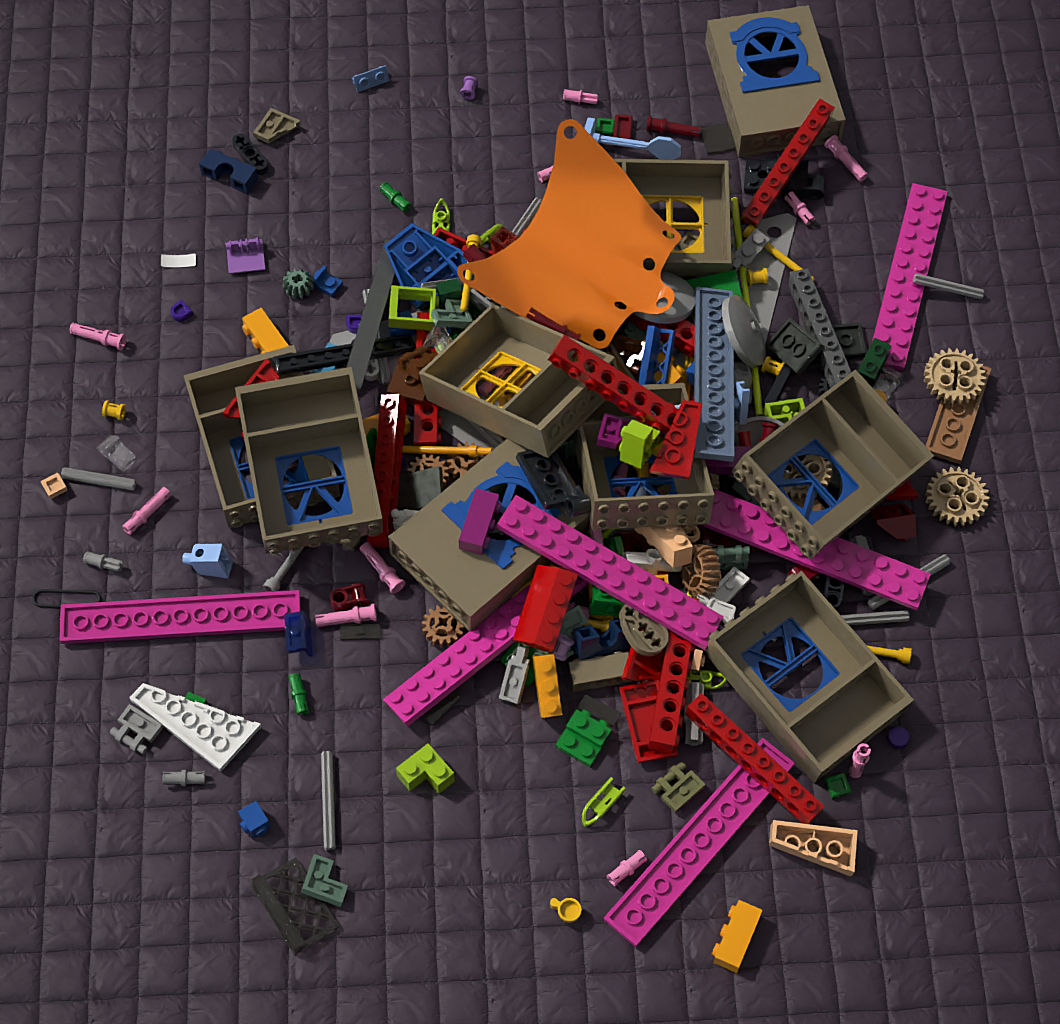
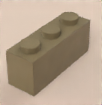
(597, 671)

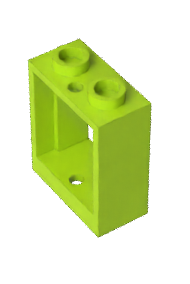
(411, 293)

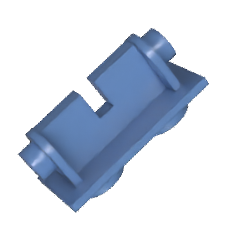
(371, 78)

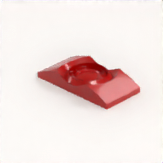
(638, 707)

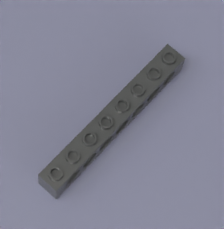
(818, 325)

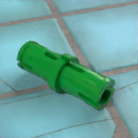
(395, 197)
(298, 694)

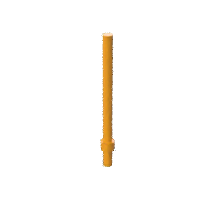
(472, 450)

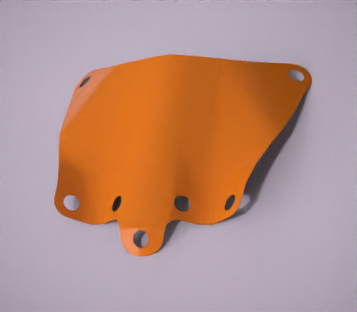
(582, 247)

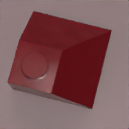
(896, 520)

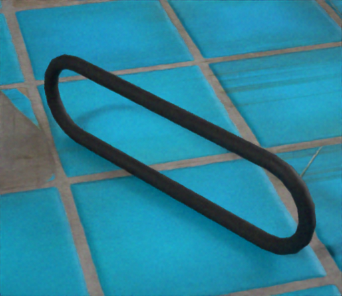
(61, 591)

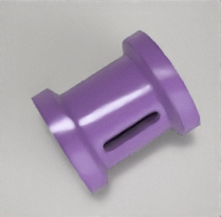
(469, 87)

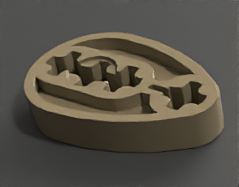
(637, 639)

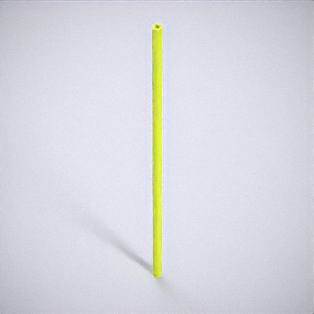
(745, 295)

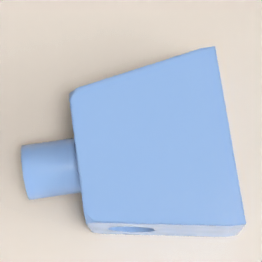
(209, 560)

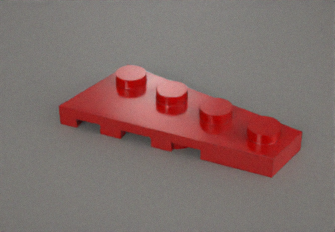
(679, 444)

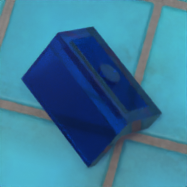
(298, 633)

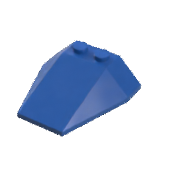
(422, 258)

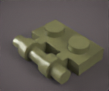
(683, 791)

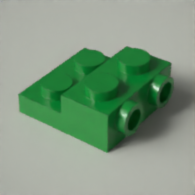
(584, 737)

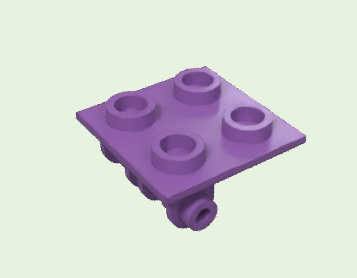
(245, 255)

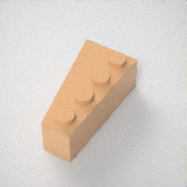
(670, 543)
(819, 844)

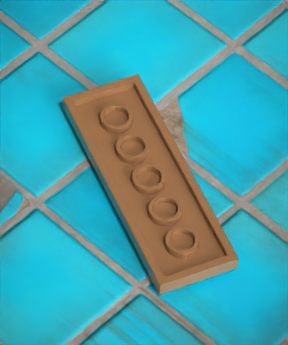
(954, 425)

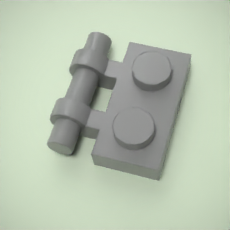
(139, 723)

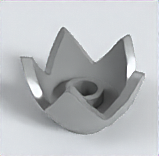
(742, 373)

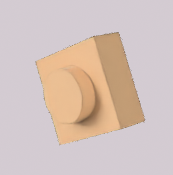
(54, 485)
(697, 659)

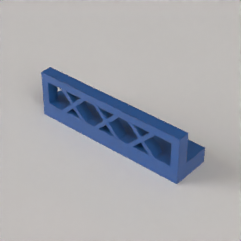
(650, 355)

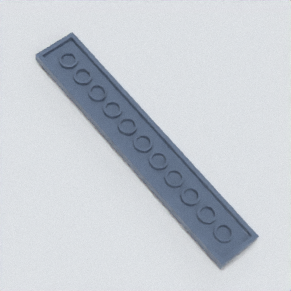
(713, 377)

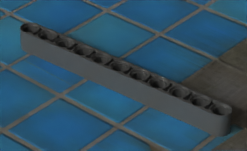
(371, 318)

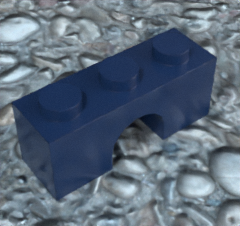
(216, 164)
(590, 644)

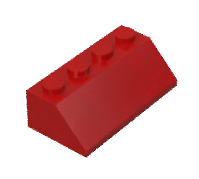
(545, 607)

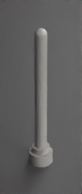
(273, 583)

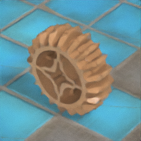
(703, 573)

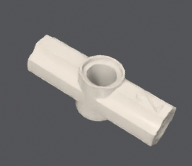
(650, 561)

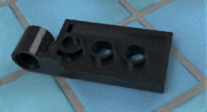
(800, 182)
(555, 494)

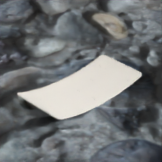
(178, 260)

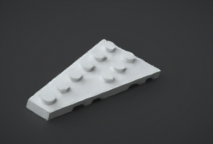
(201, 727)

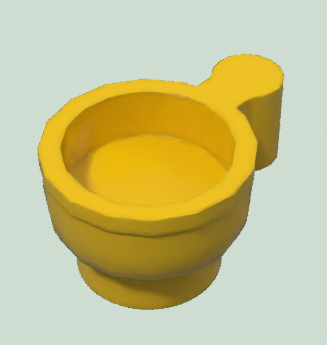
(568, 909)

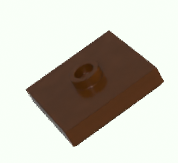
(406, 385)

